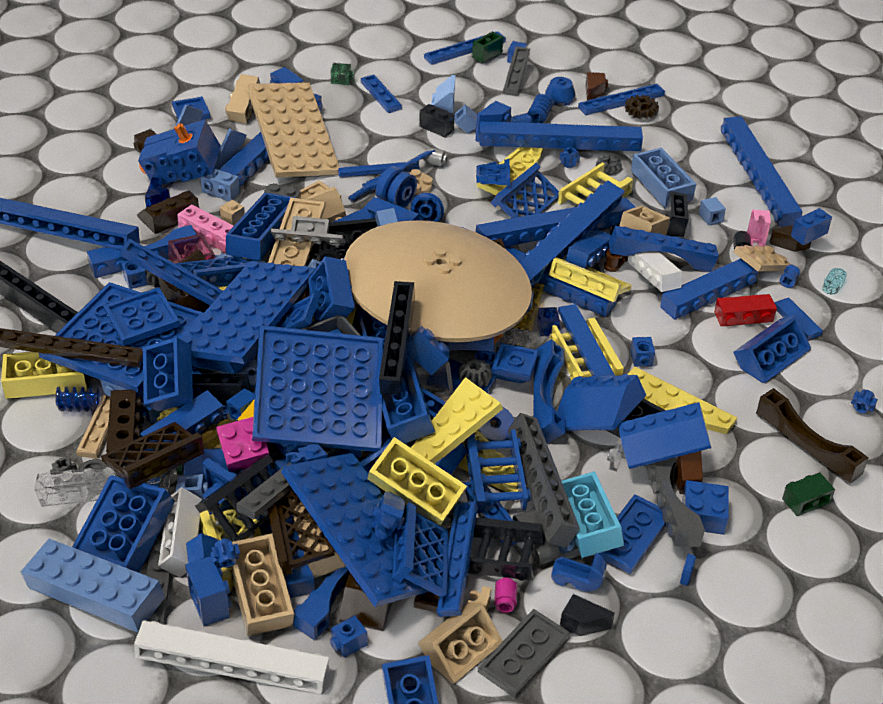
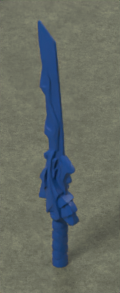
(371, 185)

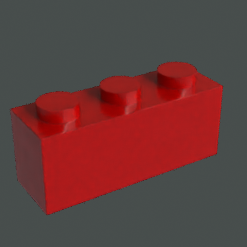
(745, 310)

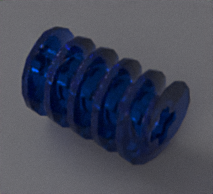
(77, 400)

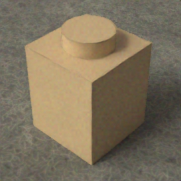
(231, 212)

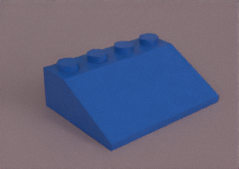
(599, 401)
(124, 523)

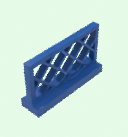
(527, 178)
(218, 271)
(406, 545)

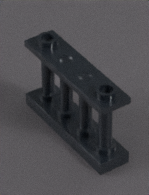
(228, 492)
(508, 532)

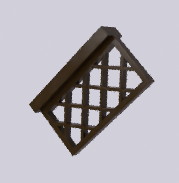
(154, 462)
(282, 535)

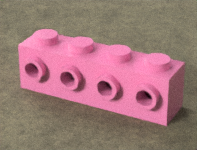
(206, 224)

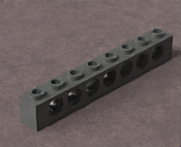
(544, 482)

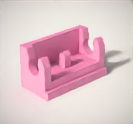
(759, 226)

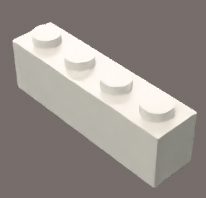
(657, 270)
(178, 529)

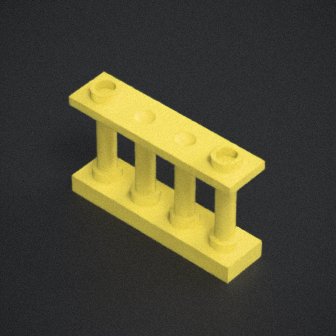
(590, 179)
(573, 364)

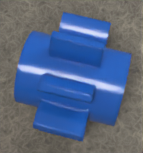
(569, 157)
(864, 401)
(225, 553)

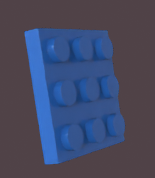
(141, 316)

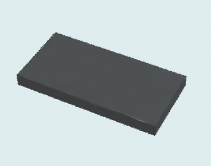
(524, 653)

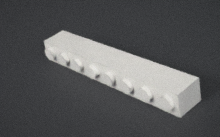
(231, 657)

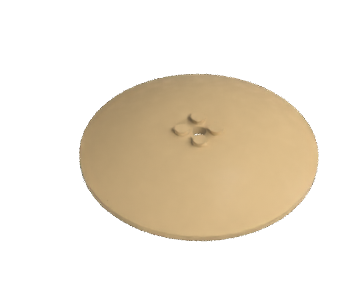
(461, 279)

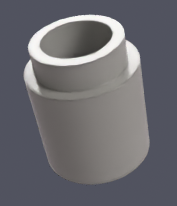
(437, 158)

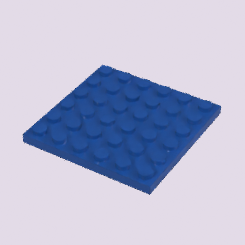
(94, 325)
(318, 389)

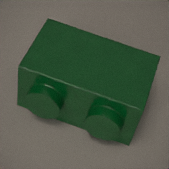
(487, 47)
(808, 494)

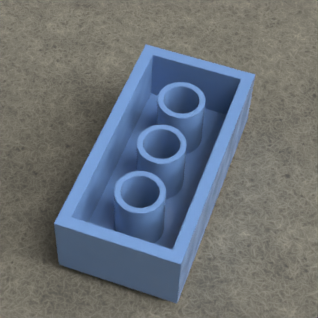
(662, 175)

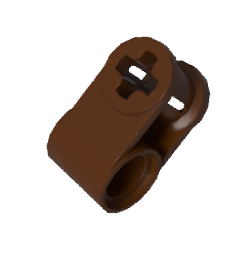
(614, 261)

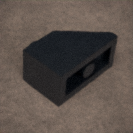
(585, 617)

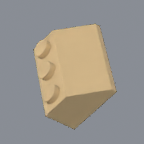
(461, 642)

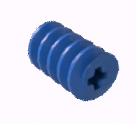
(540, 108)

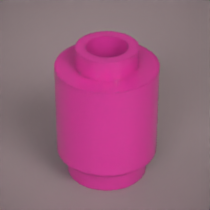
(505, 595)

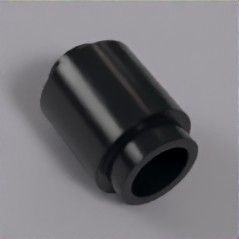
(741, 238)

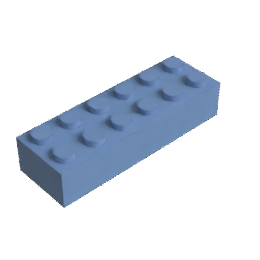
(93, 584)

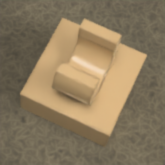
(484, 597)

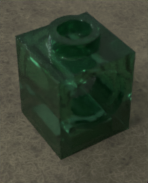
(337, 77)

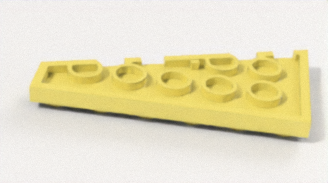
(520, 161)

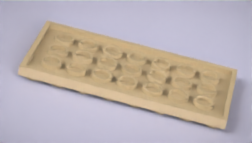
(293, 129)

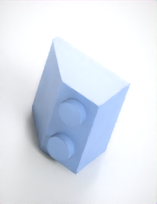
(445, 95)

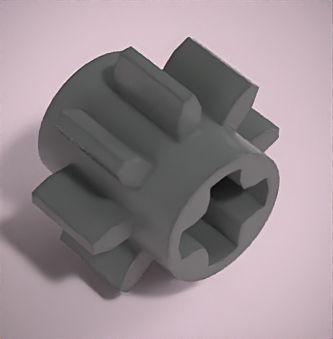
(63, 464)

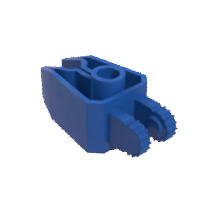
(387, 515)

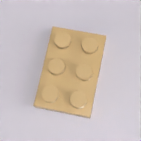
(762, 257)

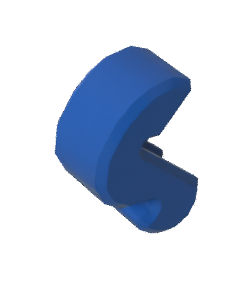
(578, 574)

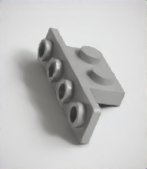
(309, 229)

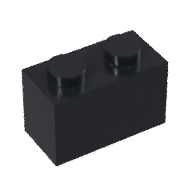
(436, 120)

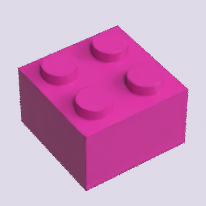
(238, 445)

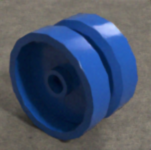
(396, 187)

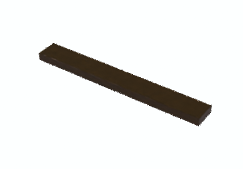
(71, 348)

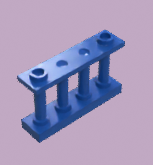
(479, 480)

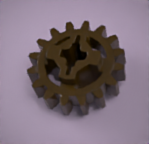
(641, 106)

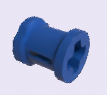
(789, 277)

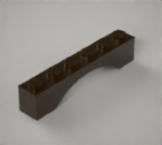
(842, 459)

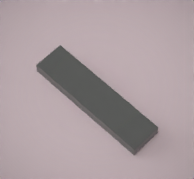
(516, 71)

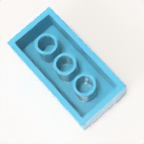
(594, 515)

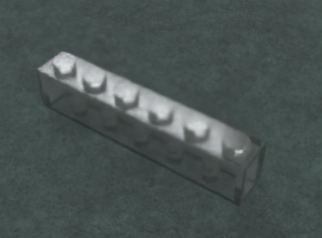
(80, 485)

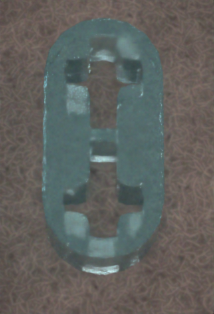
(836, 282)

